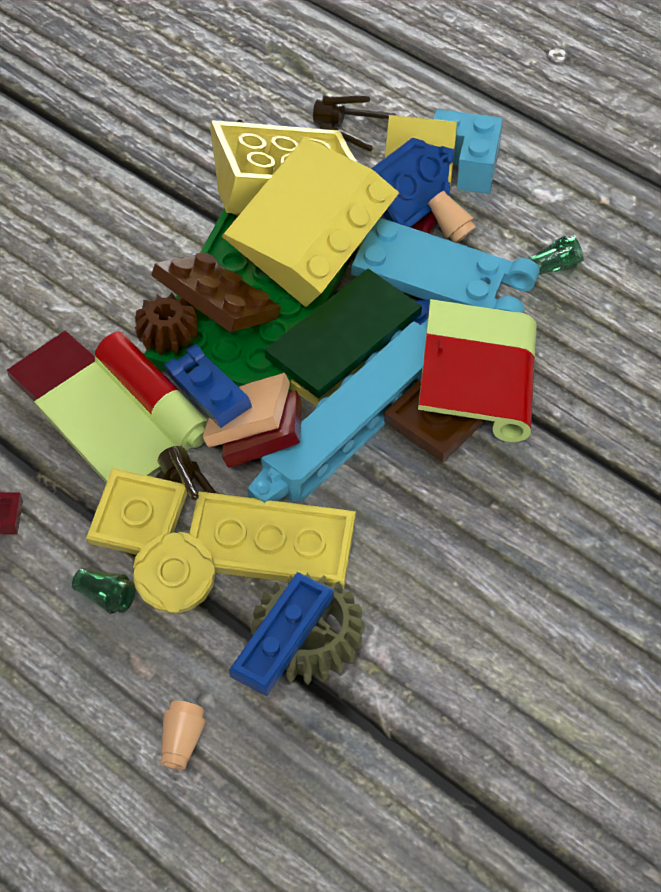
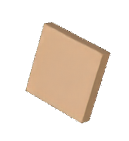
(267, 403)

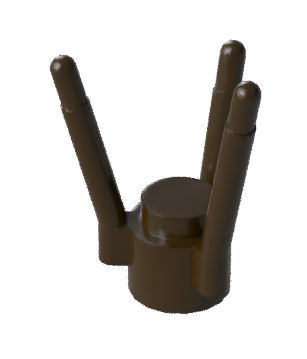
(331, 111)
(179, 468)

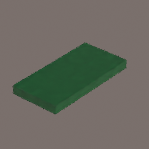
(342, 333)

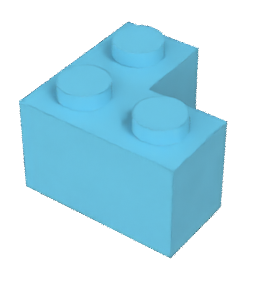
(475, 148)

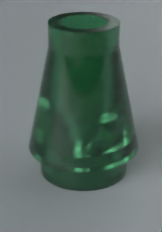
(559, 255)
(108, 590)

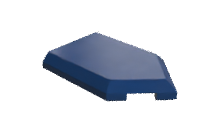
(418, 174)

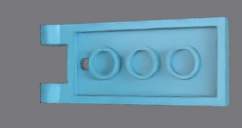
(441, 268)

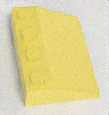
(252, 153)
(310, 218)

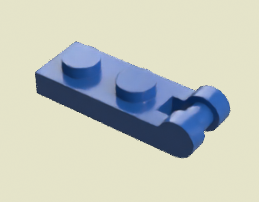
(208, 386)

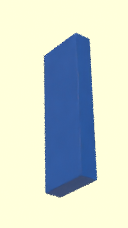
(281, 634)

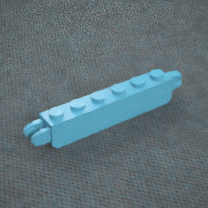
(343, 420)

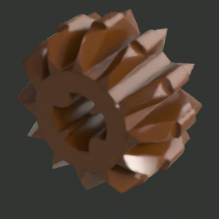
(166, 324)

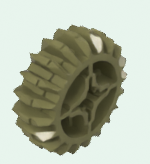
(322, 648)

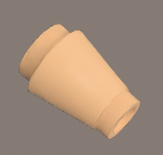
(451, 217)
(180, 734)

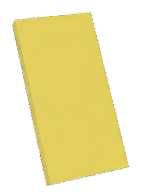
(274, 537)

